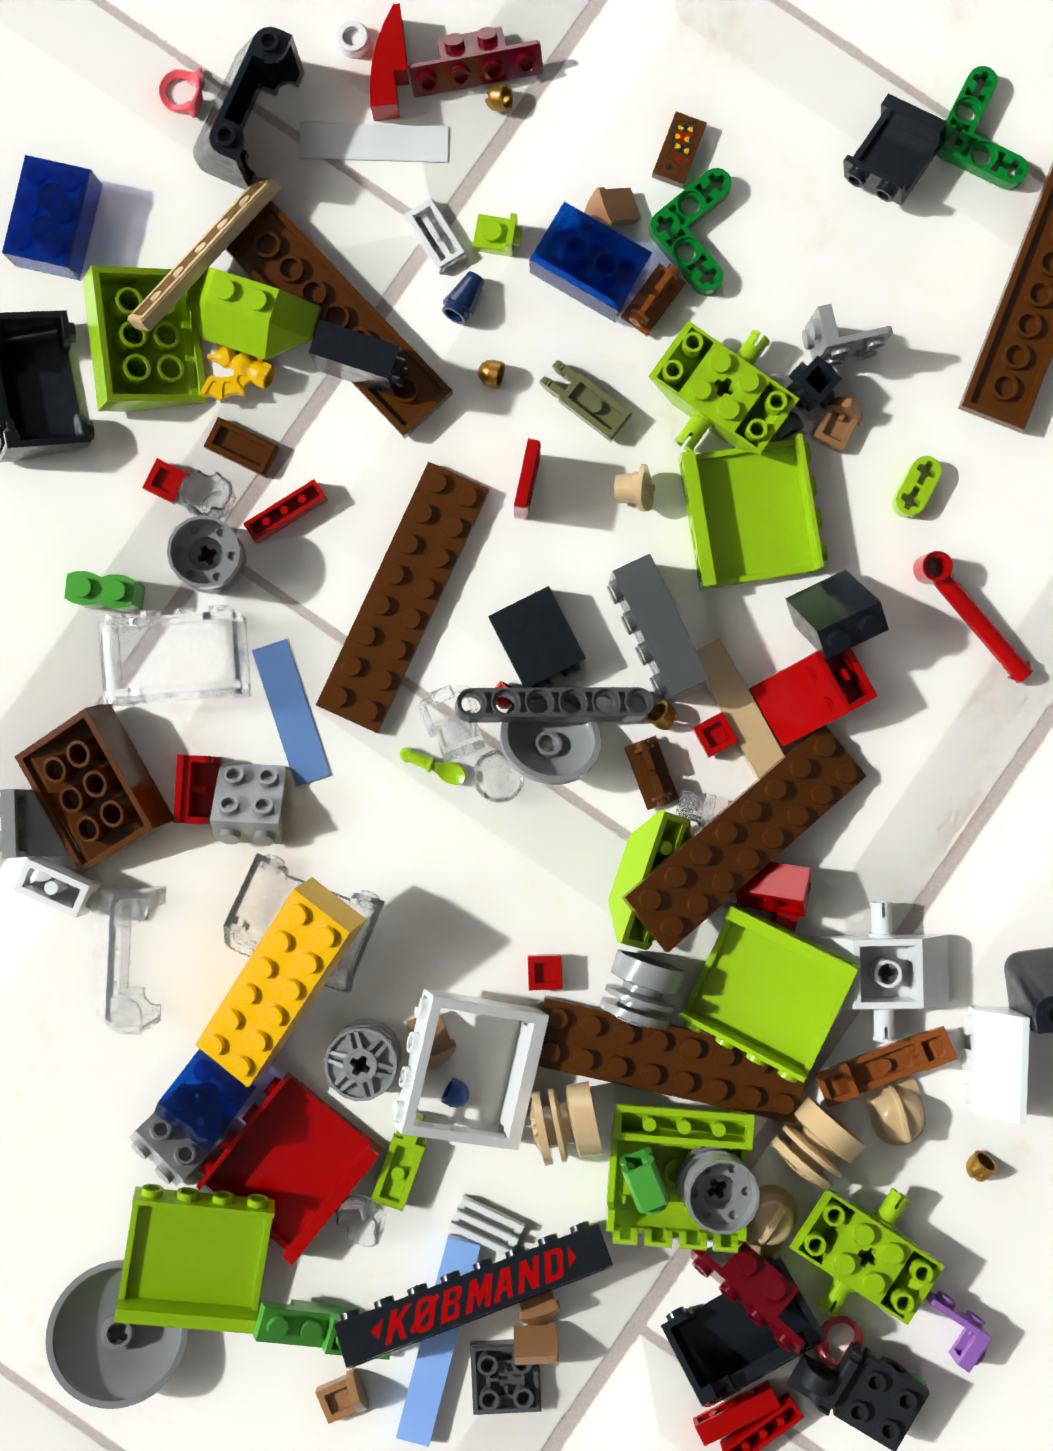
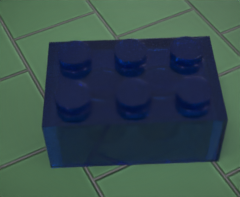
(52, 217)
(589, 262)

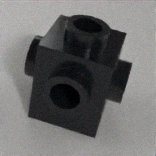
(813, 384)

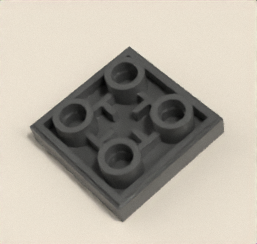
(499, 1383)

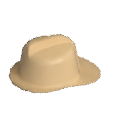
(897, 1111)
(772, 1221)

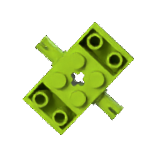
(699, 366)
(892, 1271)

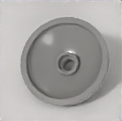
(573, 746)

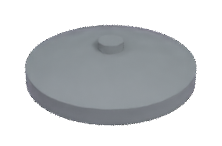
(105, 1360)

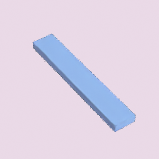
(434, 1355)

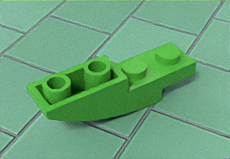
(300, 1325)

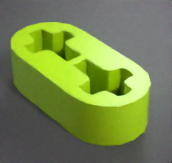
(910, 483)

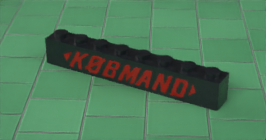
(472, 1295)

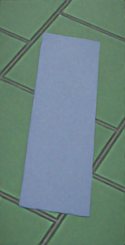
(291, 712)

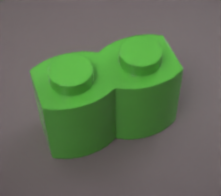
(107, 591)
(645, 1181)

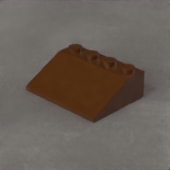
(95, 785)

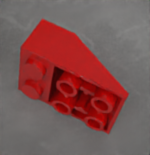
(812, 694)

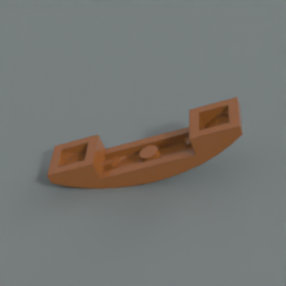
(885, 1065)

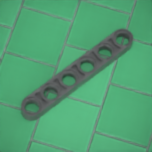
(555, 710)

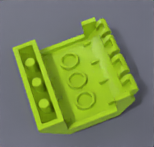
(671, 1136)

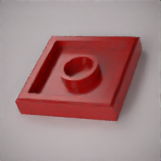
(527, 479)

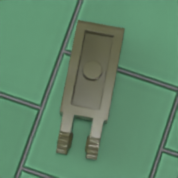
(588, 402)

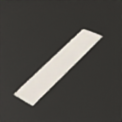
(373, 142)

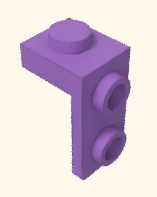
(972, 1342)

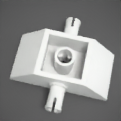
(915, 976)

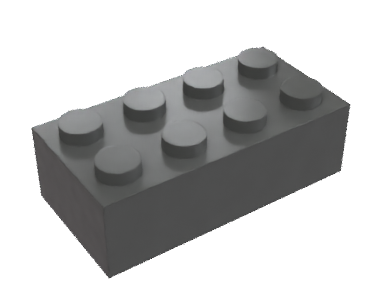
(657, 627)

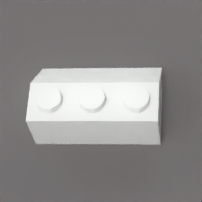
(995, 1063)

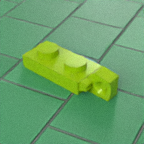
(399, 1169)

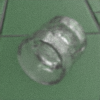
(688, 805)

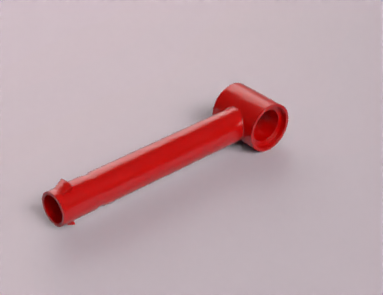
(971, 614)

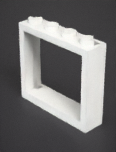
(520, 1078)

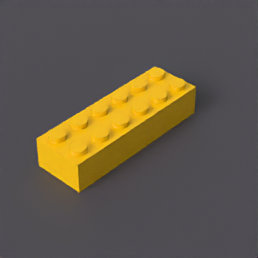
(280, 981)

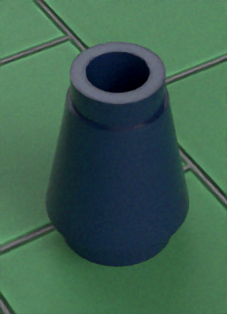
(462, 300)

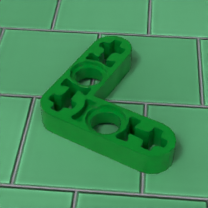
(968, 141)
(682, 222)

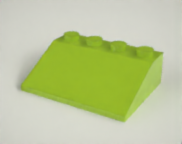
(134, 365)

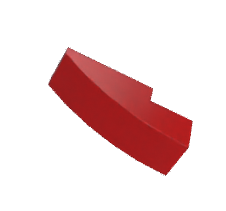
(388, 67)

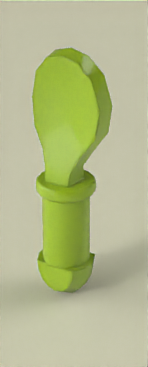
(449, 772)

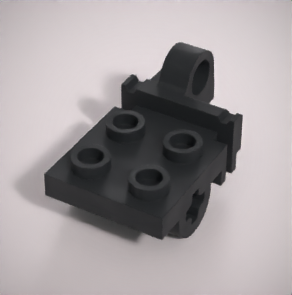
(863, 1392)

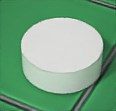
(353, 39)

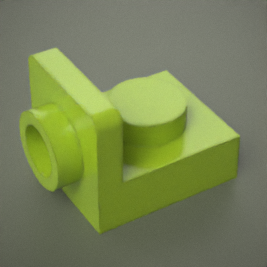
(497, 234)

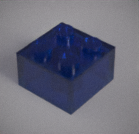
(203, 1101)

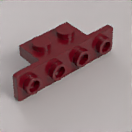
(474, 61)
(757, 1287)

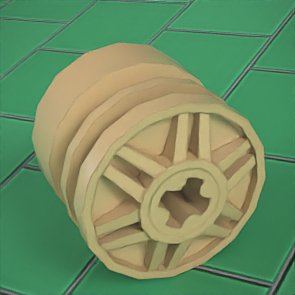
(565, 1123)
(817, 1144)

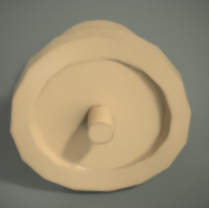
(635, 488)

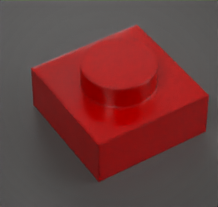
(165, 481)
(715, 734)
(545, 972)

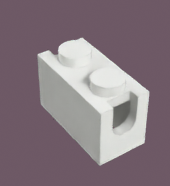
(56, 886)

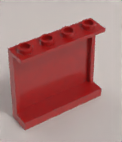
(294, 1154)

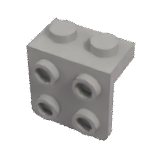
(823, 339)
(249, 804)
(26, 827)
(168, 1149)

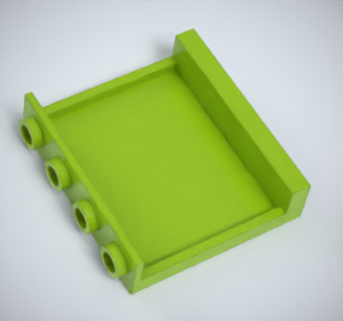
(752, 513)
(769, 993)
(194, 1259)

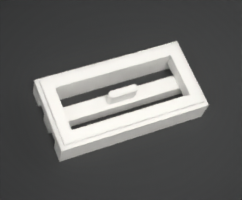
(450, 259)
(482, 1238)

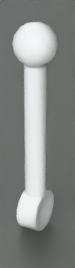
(808, 425)

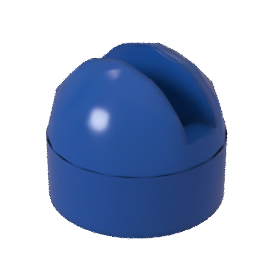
(455, 1094)

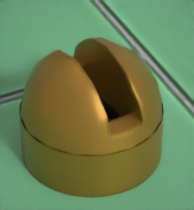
(499, 97)
(491, 373)
(663, 715)
(980, 1166)

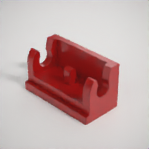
(195, 788)
(778, 889)

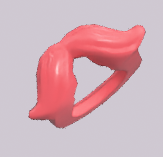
(195, 79)
(823, 1350)

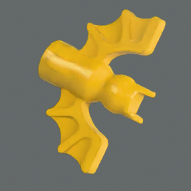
(246, 370)

